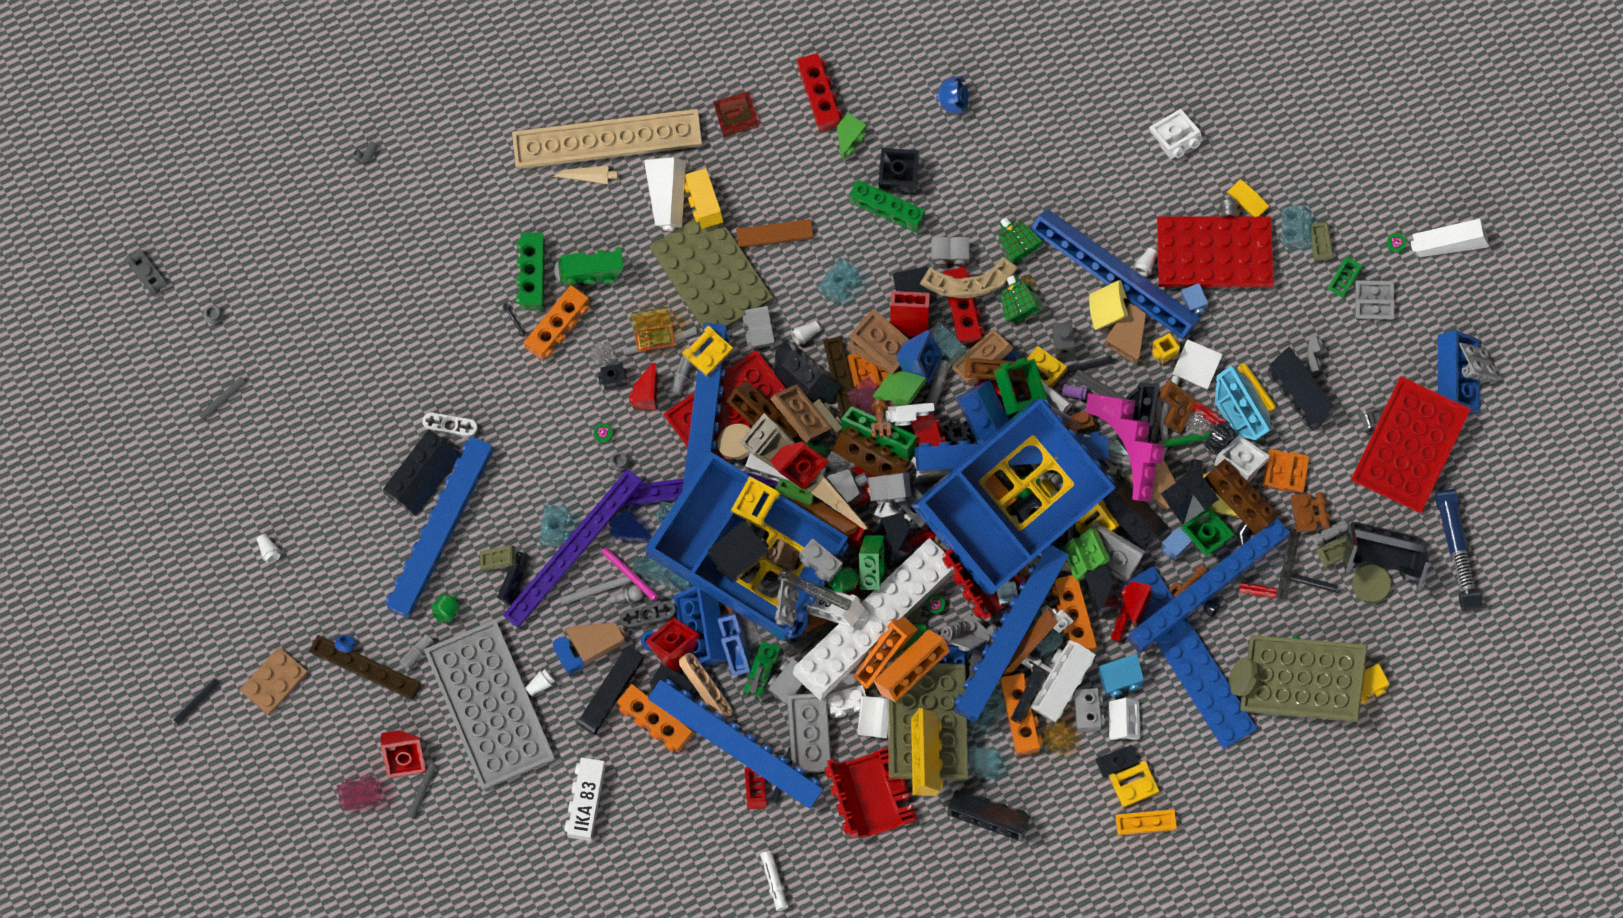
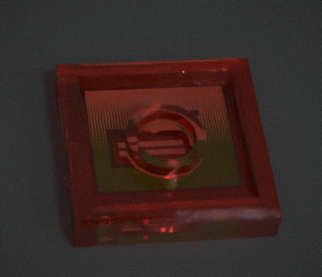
(735, 114)

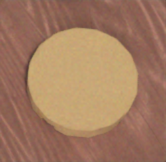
(729, 442)

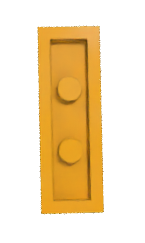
(1145, 822)

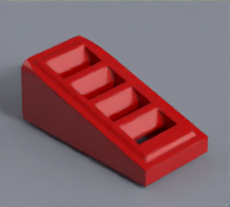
(755, 800)

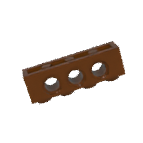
(753, 405)
(862, 457)
(1240, 496)

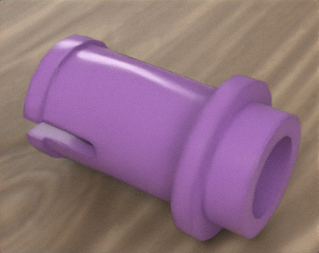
(1075, 392)

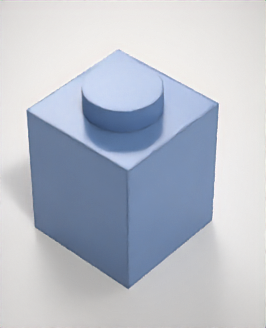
(1194, 299)
(1176, 544)

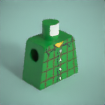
(1017, 240)
(1020, 300)

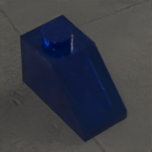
(628, 529)

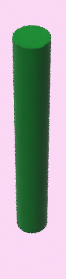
(1184, 440)

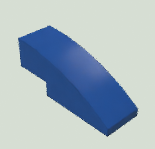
(735, 643)

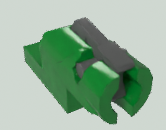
(761, 670)

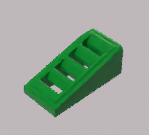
(1351, 262)

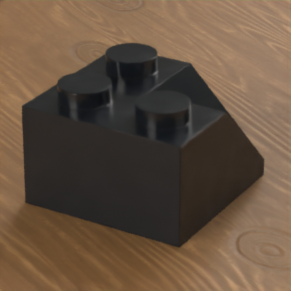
(898, 170)
(1189, 496)
(895, 532)
(1100, 591)

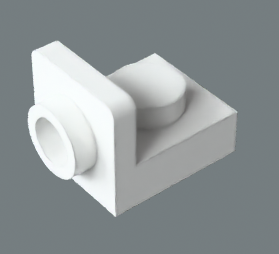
(1062, 618)

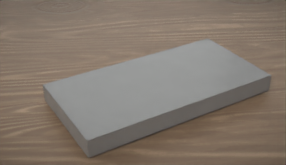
(808, 732)

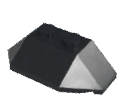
(795, 368)
(1146, 408)

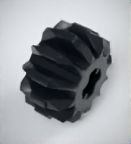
(957, 428)
(1220, 437)

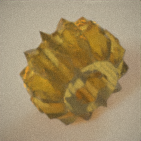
(1066, 737)

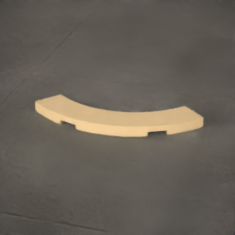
(970, 286)

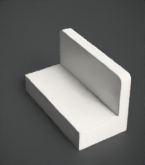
(1056, 399)
(873, 717)
(1124, 719)

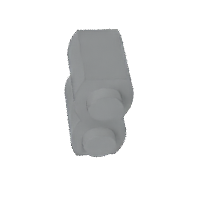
(950, 251)
(759, 327)
(889, 487)

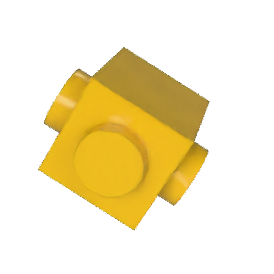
(1165, 348)

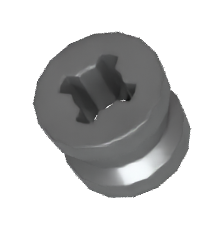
(1229, 208)

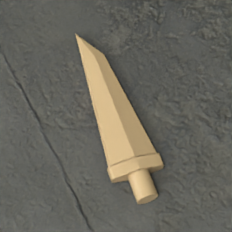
(591, 174)

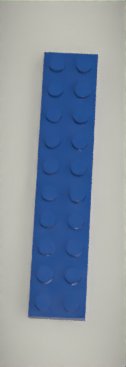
(1197, 670)

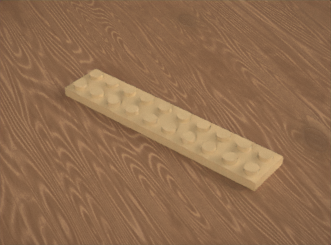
(607, 139)

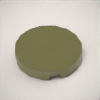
(1371, 583)
(1242, 677)

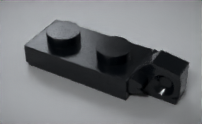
(514, 579)

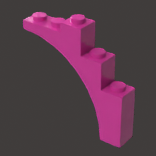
(1134, 434)

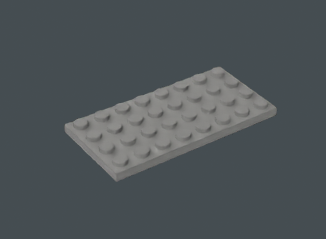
(489, 704)

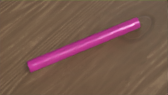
(630, 574)

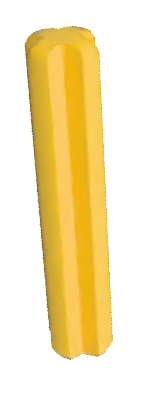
(1245, 370)

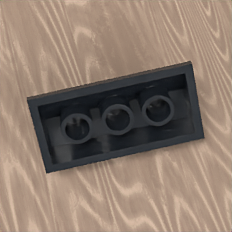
(1301, 389)
(421, 473)
(1134, 517)
(988, 815)

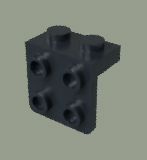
(910, 282)

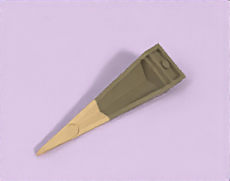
(768, 438)

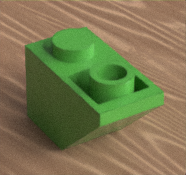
(849, 133)

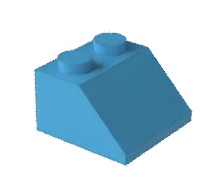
(1121, 676)

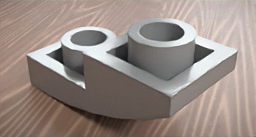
(1313, 351)

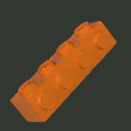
(885, 651)
(911, 665)

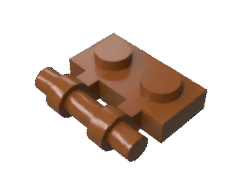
(1304, 514)

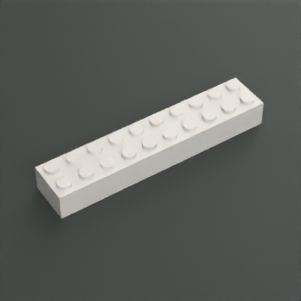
(898, 597)

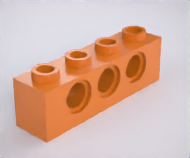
(570, 298)
(1065, 586)
(634, 697)
(1022, 744)

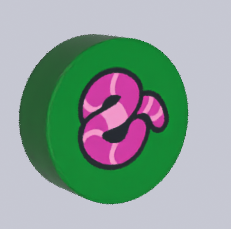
(1396, 242)
(603, 433)
(935, 604)

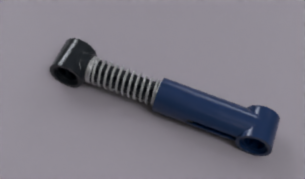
(1447, 504)

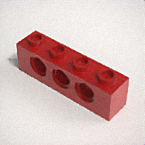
(824, 119)
(965, 335)

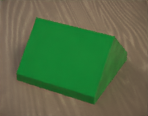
(1207, 532)

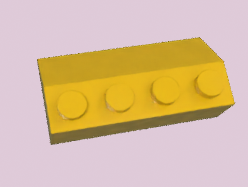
(925, 753)

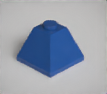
(920, 356)

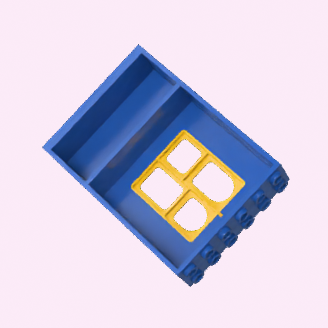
(705, 516)
(977, 523)

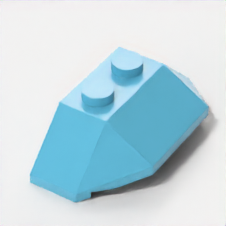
(1241, 404)

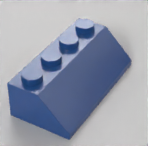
(1450, 363)
(982, 410)
(700, 614)

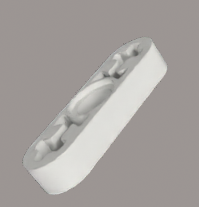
(454, 432)

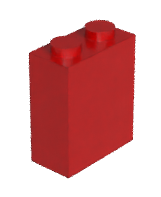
(910, 312)

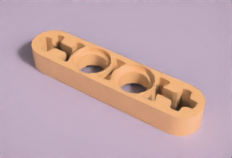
(693, 669)

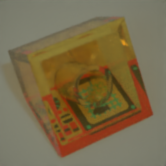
(653, 328)

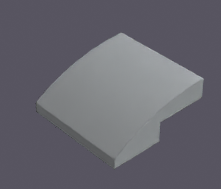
(1374, 299)

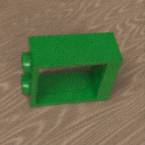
(1033, 380)
(870, 564)

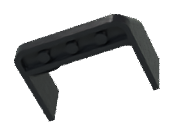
(1386, 549)

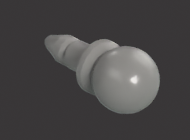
(1055, 479)
(634, 593)

